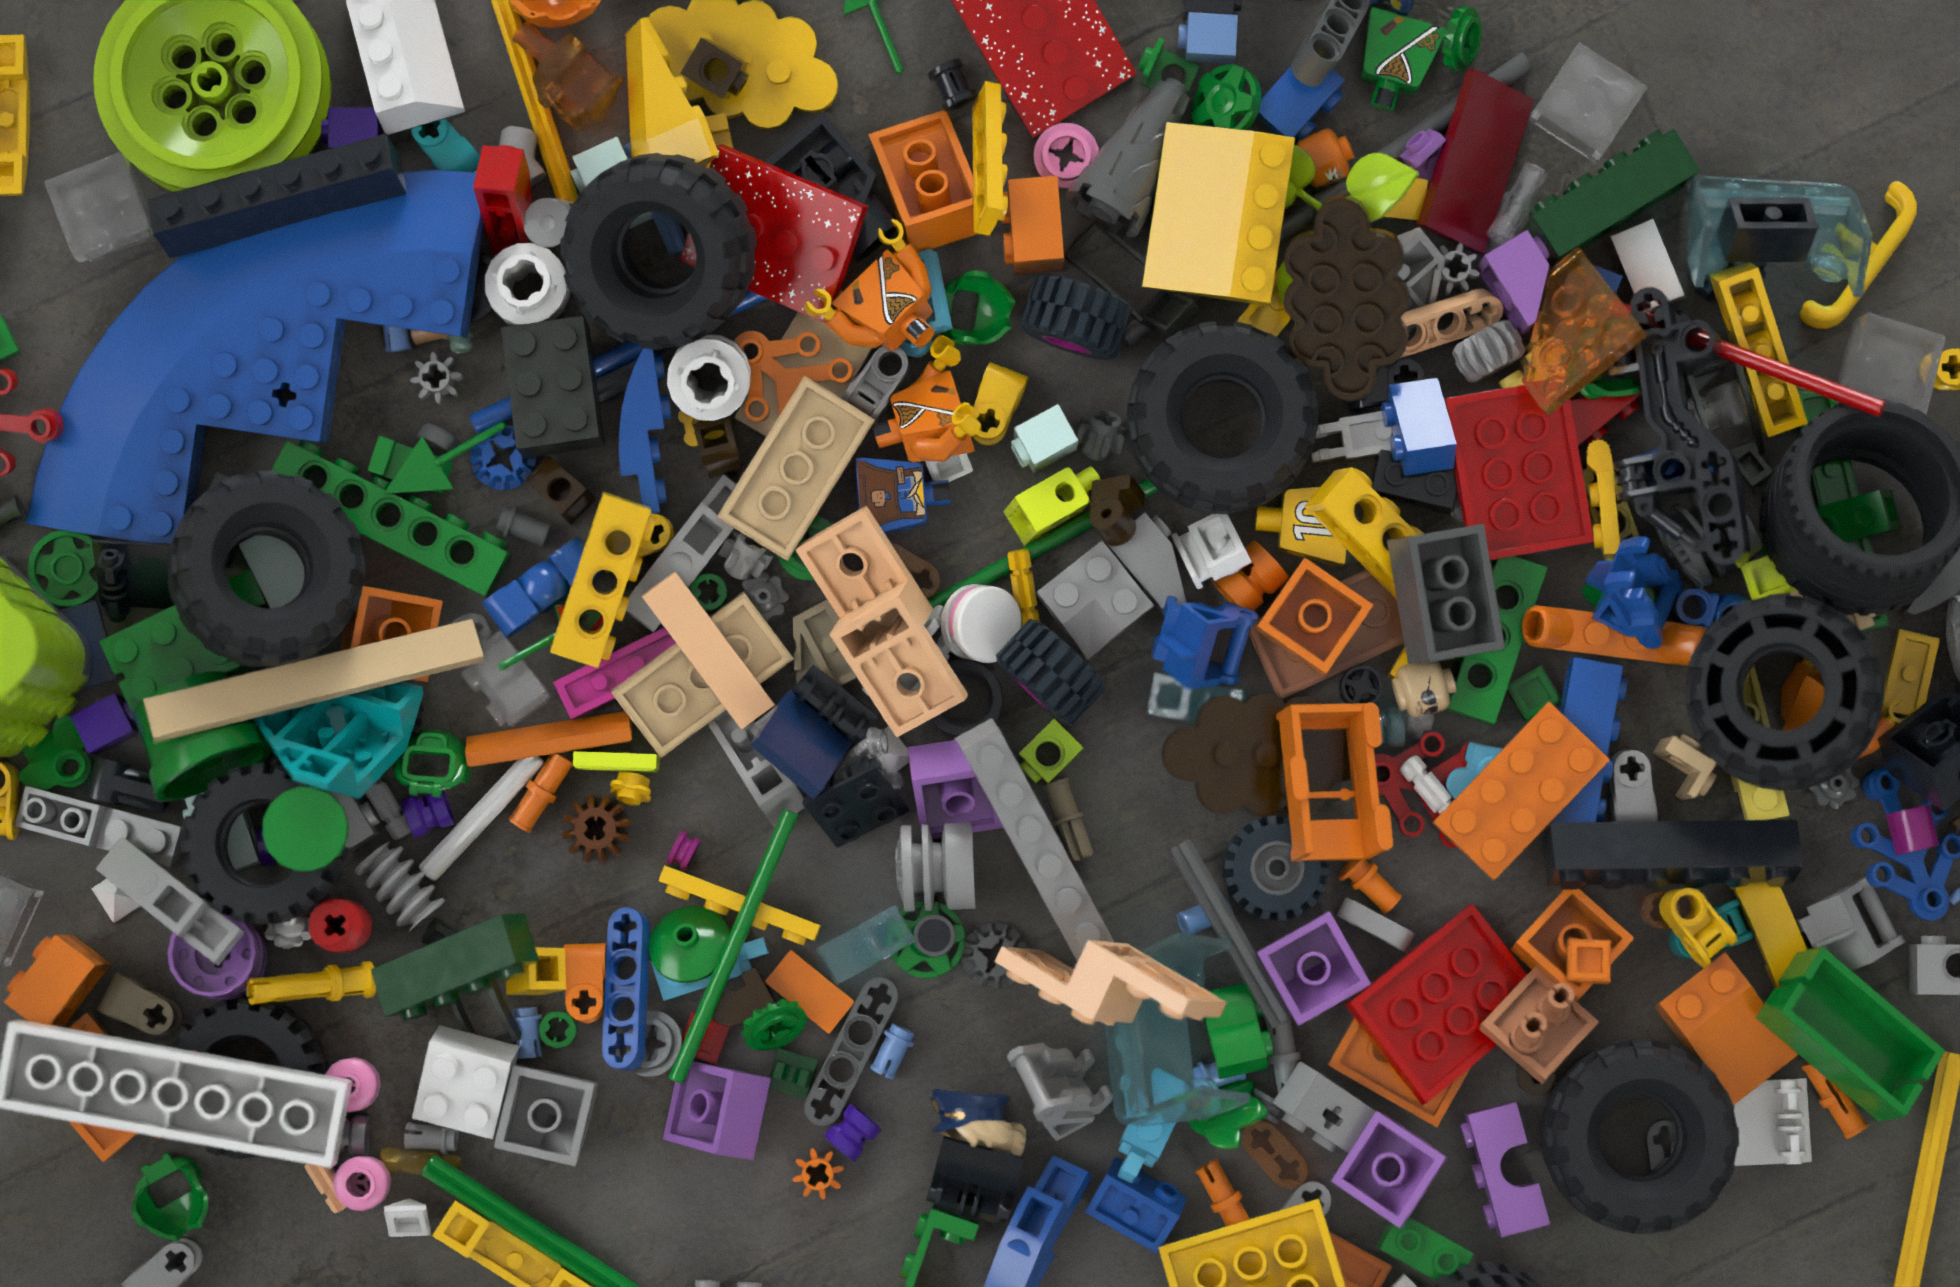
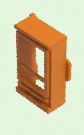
(1342, 838)

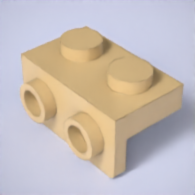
(1686, 756)

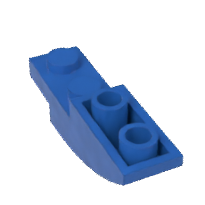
(644, 411)
(1036, 1225)

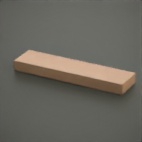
(708, 650)

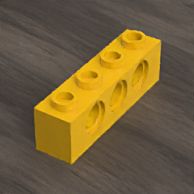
(1753, 327)
(1334, 509)
(611, 515)

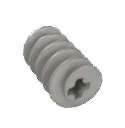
(399, 886)

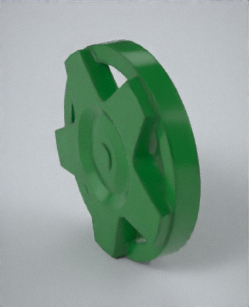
(1225, 100)
(65, 568)
(911, 956)

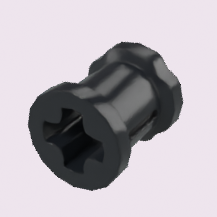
(952, 85)

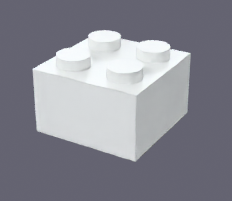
(465, 1081)

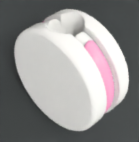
(979, 622)

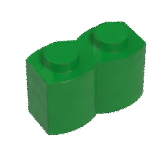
(1236, 1036)

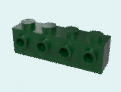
(454, 966)

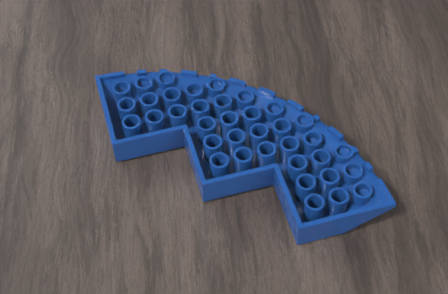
(231, 332)

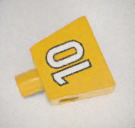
(1299, 530)

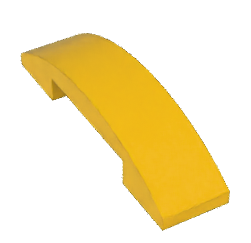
(14, 115)
(1771, 926)
(501, 1251)

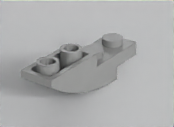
(687, 551)
(98, 825)
(169, 901)

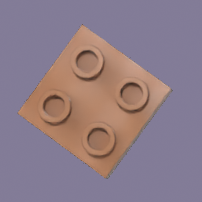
(1539, 1024)

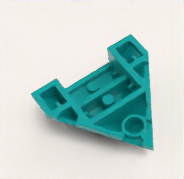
(345, 739)

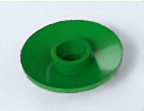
(690, 959)

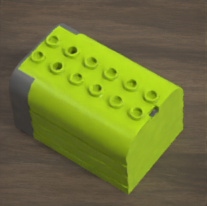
(41, 662)

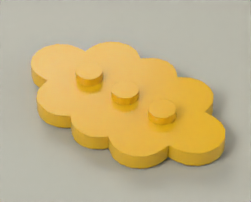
(778, 52)

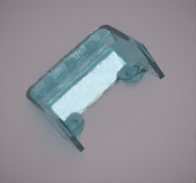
(1838, 249)
(1152, 1054)

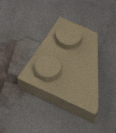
(816, 646)

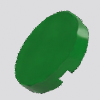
(305, 829)

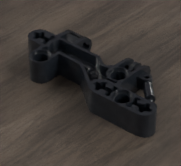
(1660, 365)

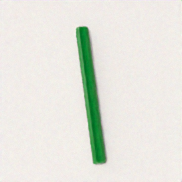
(522, 1225)

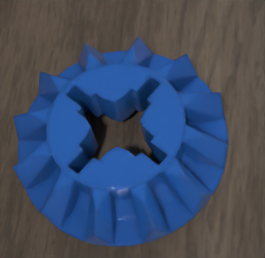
(498, 476)

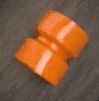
(1253, 580)

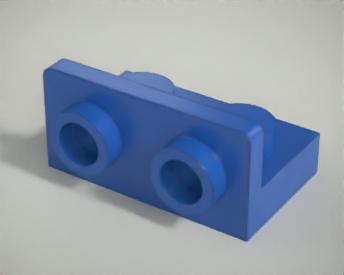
(1137, 1210)

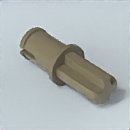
(1068, 819)

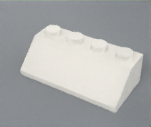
(405, 62)

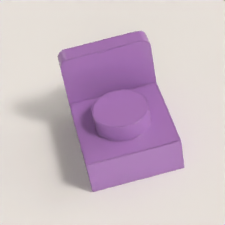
(1423, 152)

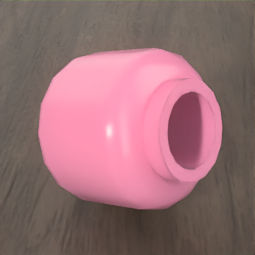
(366, 1080)
(347, 1183)

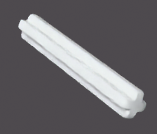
(480, 816)

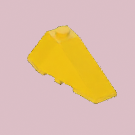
(658, 108)

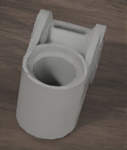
(876, 385)
(1633, 798)
(162, 1271)

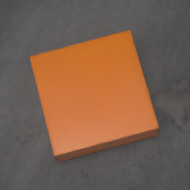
(1588, 961)

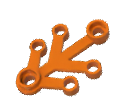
(786, 378)

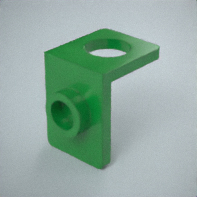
(1157, 59)

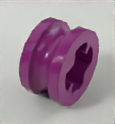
(683, 851)

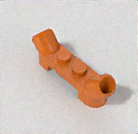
(1578, 632)

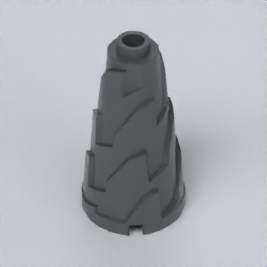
(1125, 171)

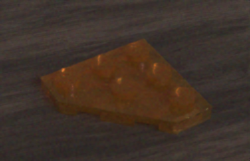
(1576, 332)

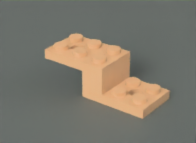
(881, 622)
(1109, 983)

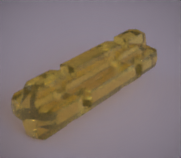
(412, 1161)

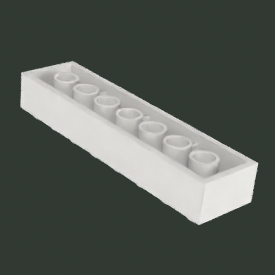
(173, 1093)

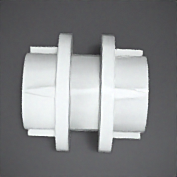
(513, 266)
(685, 386)

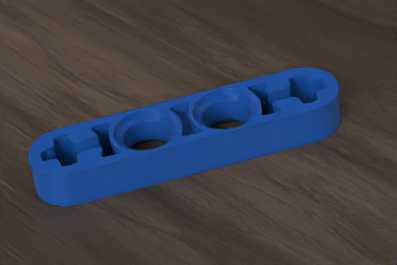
(632, 988)

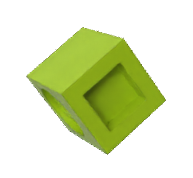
(1056, 735)

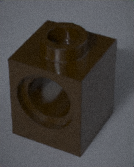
(698, 64)

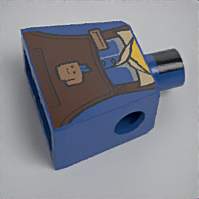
(898, 493)

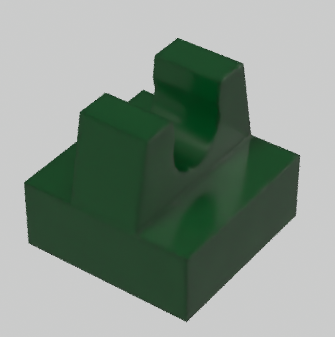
(792, 1073)

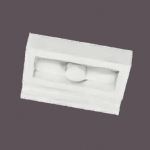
(1211, 549)

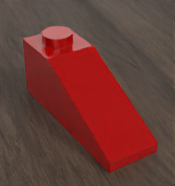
(503, 195)

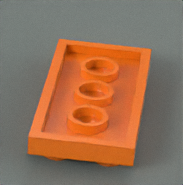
(1520, 791)

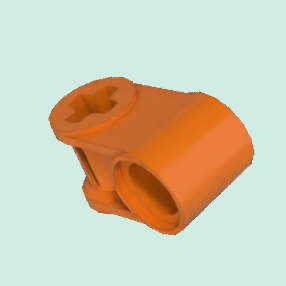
(585, 975)

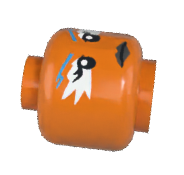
(1329, 156)

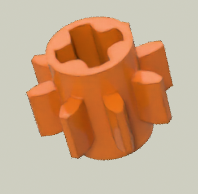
(814, 1162)

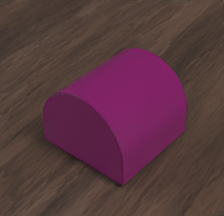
(1912, 829)

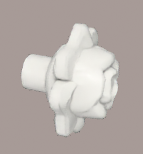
(289, 933)

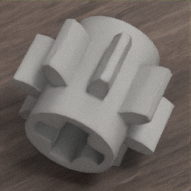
(1464, 265)
(445, 385)
(744, 556)

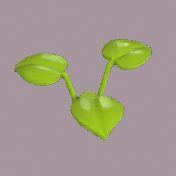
(1373, 180)

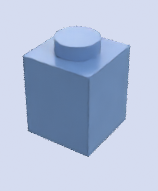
(1209, 37)

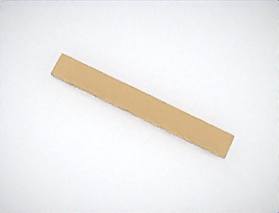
(313, 680)

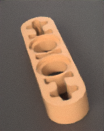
(1463, 323)

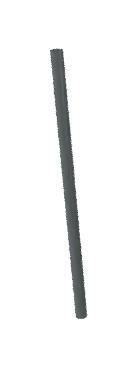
(1306, 213)

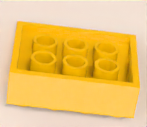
(1218, 212)
(1266, 1251)

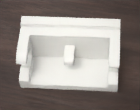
(1647, 261)

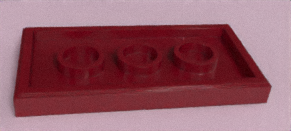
(1475, 161)

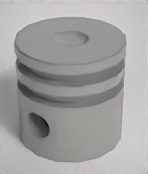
(546, 221)

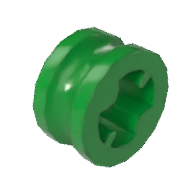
(721, 590)
(546, 1026)

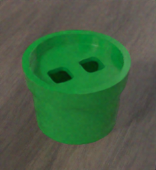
(191, 761)

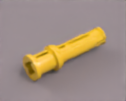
(330, 983)

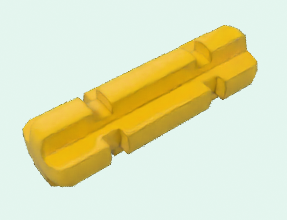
(1023, 584)

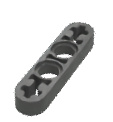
(847, 1049)

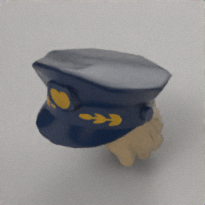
(978, 1120)

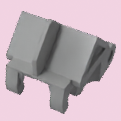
(1841, 930)
(1058, 1087)

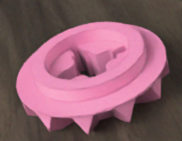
(1056, 139)

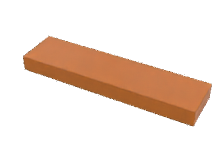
(548, 738)

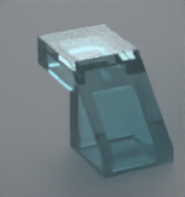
(1175, 702)
(865, 945)

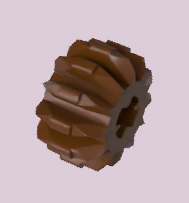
(582, 828)

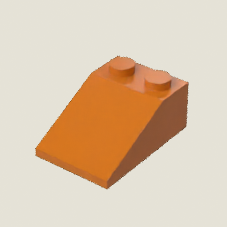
(927, 180)
(1719, 1026)

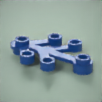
(1922, 882)

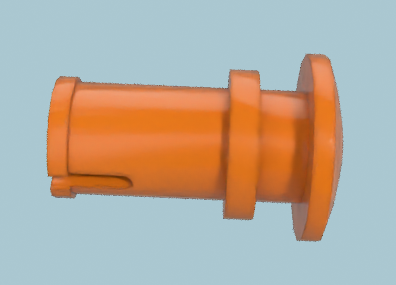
(1371, 883)

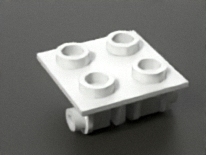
(1774, 1124)

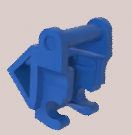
(1623, 597)
(1189, 639)

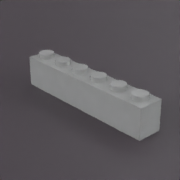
(1033, 836)

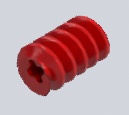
(324, 925)

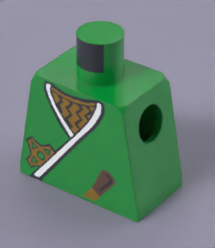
(1396, 55)

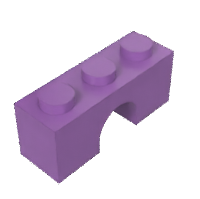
(1491, 1134)

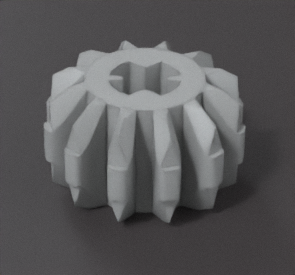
(1488, 351)

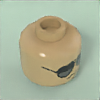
(1423, 688)

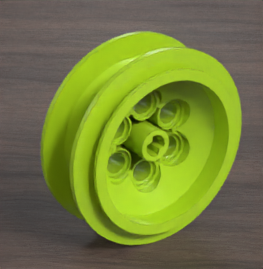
(140, 72)

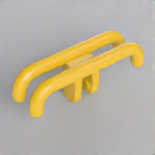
(1905, 205)

